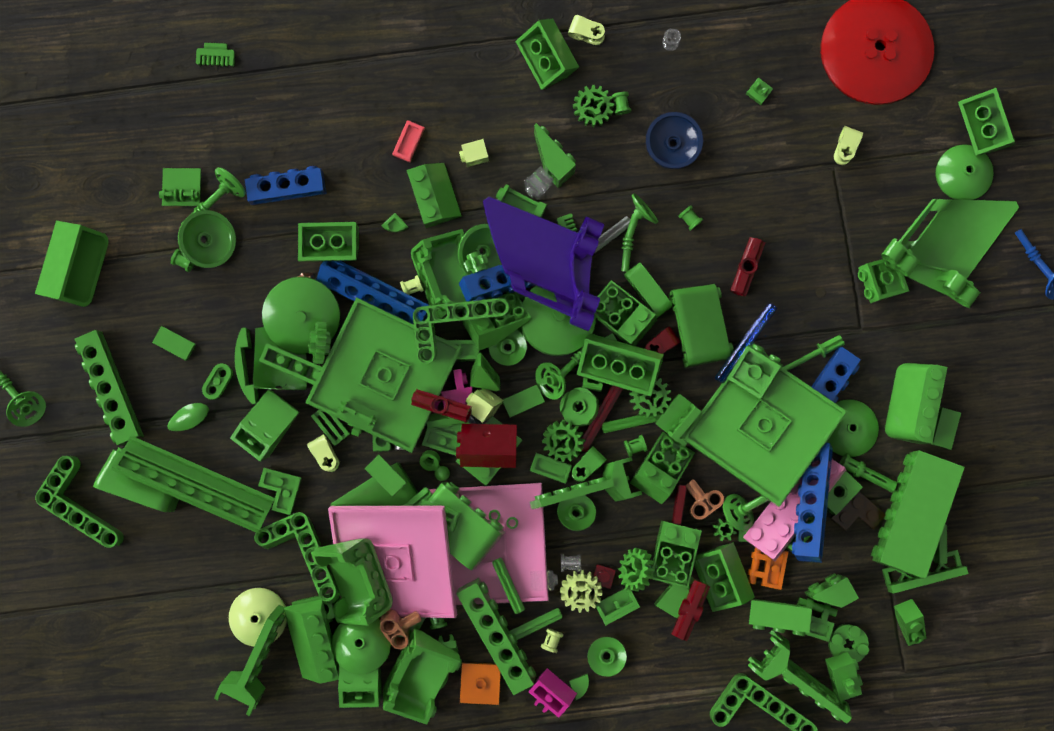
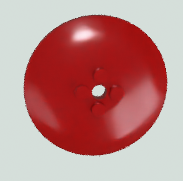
(873, 74)

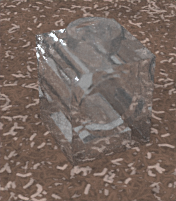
(538, 183)
(536, 580)

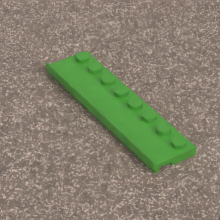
(193, 484)

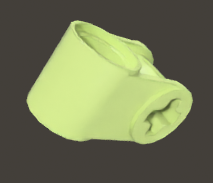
(583, 30)
(848, 143)
(322, 450)

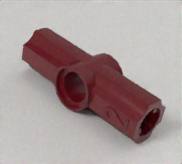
(751, 255)
(452, 409)
(690, 610)

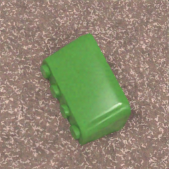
(72, 264)
(915, 402)
(131, 489)

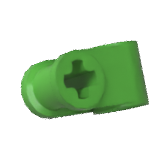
(589, 462)

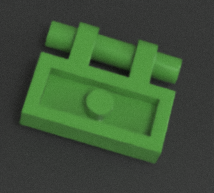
(820, 627)

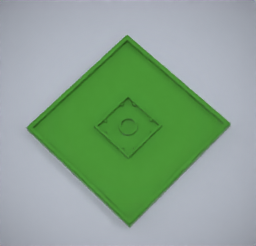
(380, 369)
(768, 438)

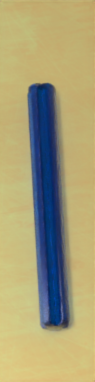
(748, 339)

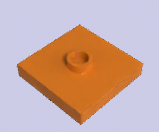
(480, 683)

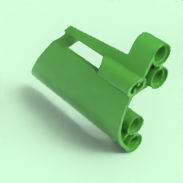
(950, 245)

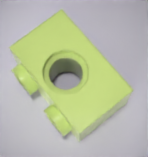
(483, 404)

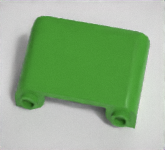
(440, 269)
(701, 325)
(373, 494)
(358, 579)
(418, 677)

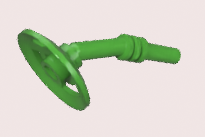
(227, 183)
(641, 211)
(555, 377)
(22, 404)
(742, 510)

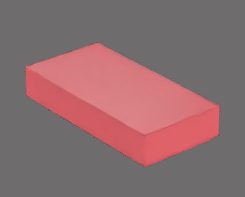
(408, 141)

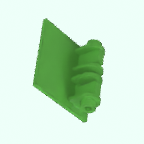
(181, 187)

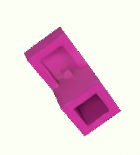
(460, 393)

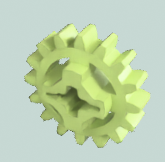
(581, 583)

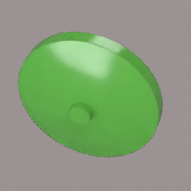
(295, 308)
(550, 329)

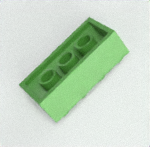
(619, 364)
(312, 641)

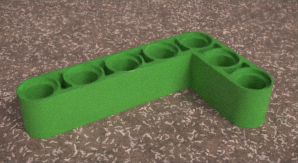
(452, 315)
(70, 515)
(300, 534)
(764, 703)

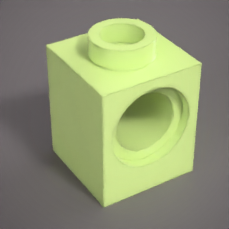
(474, 153)

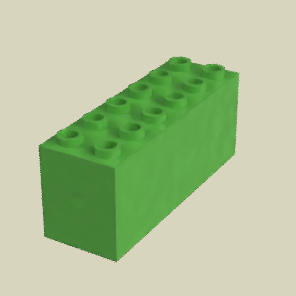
(917, 513)

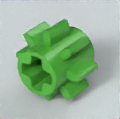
(476, 262)
(720, 532)

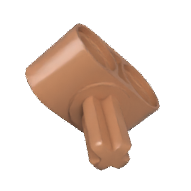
(703, 499)
(398, 627)

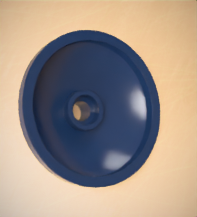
(676, 128)

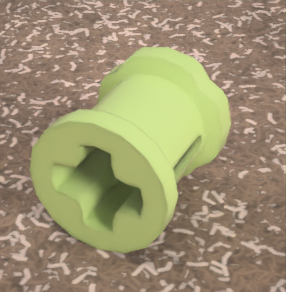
(412, 286)
(552, 640)

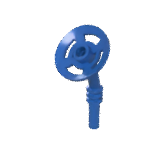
(1035, 257)

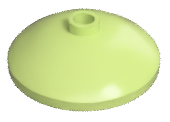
(249, 603)

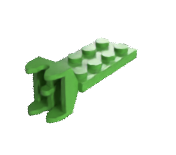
(613, 481)
(778, 663)
(244, 684)

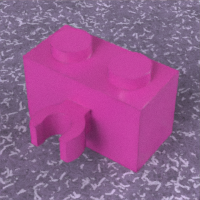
(552, 693)

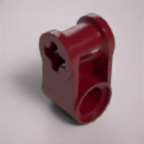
(664, 341)

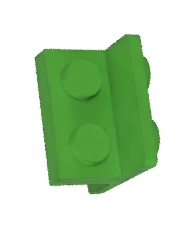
(678, 418)

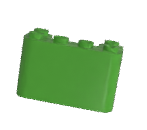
(473, 533)

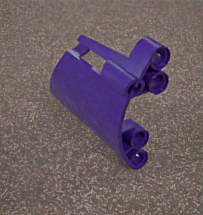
(547, 257)

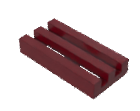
(679, 504)

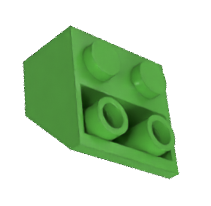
(834, 591)

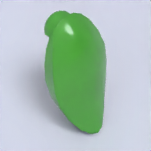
(188, 417)

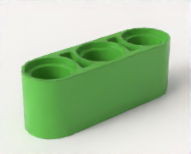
(648, 290)

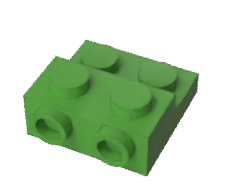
(881, 281)
(755, 370)

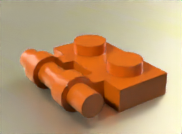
(773, 570)

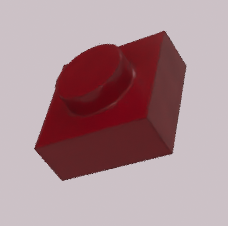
(605, 575)

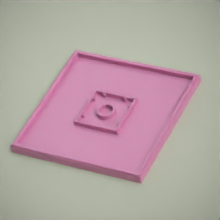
(520, 548)
(411, 552)

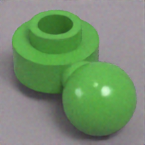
(441, 472)

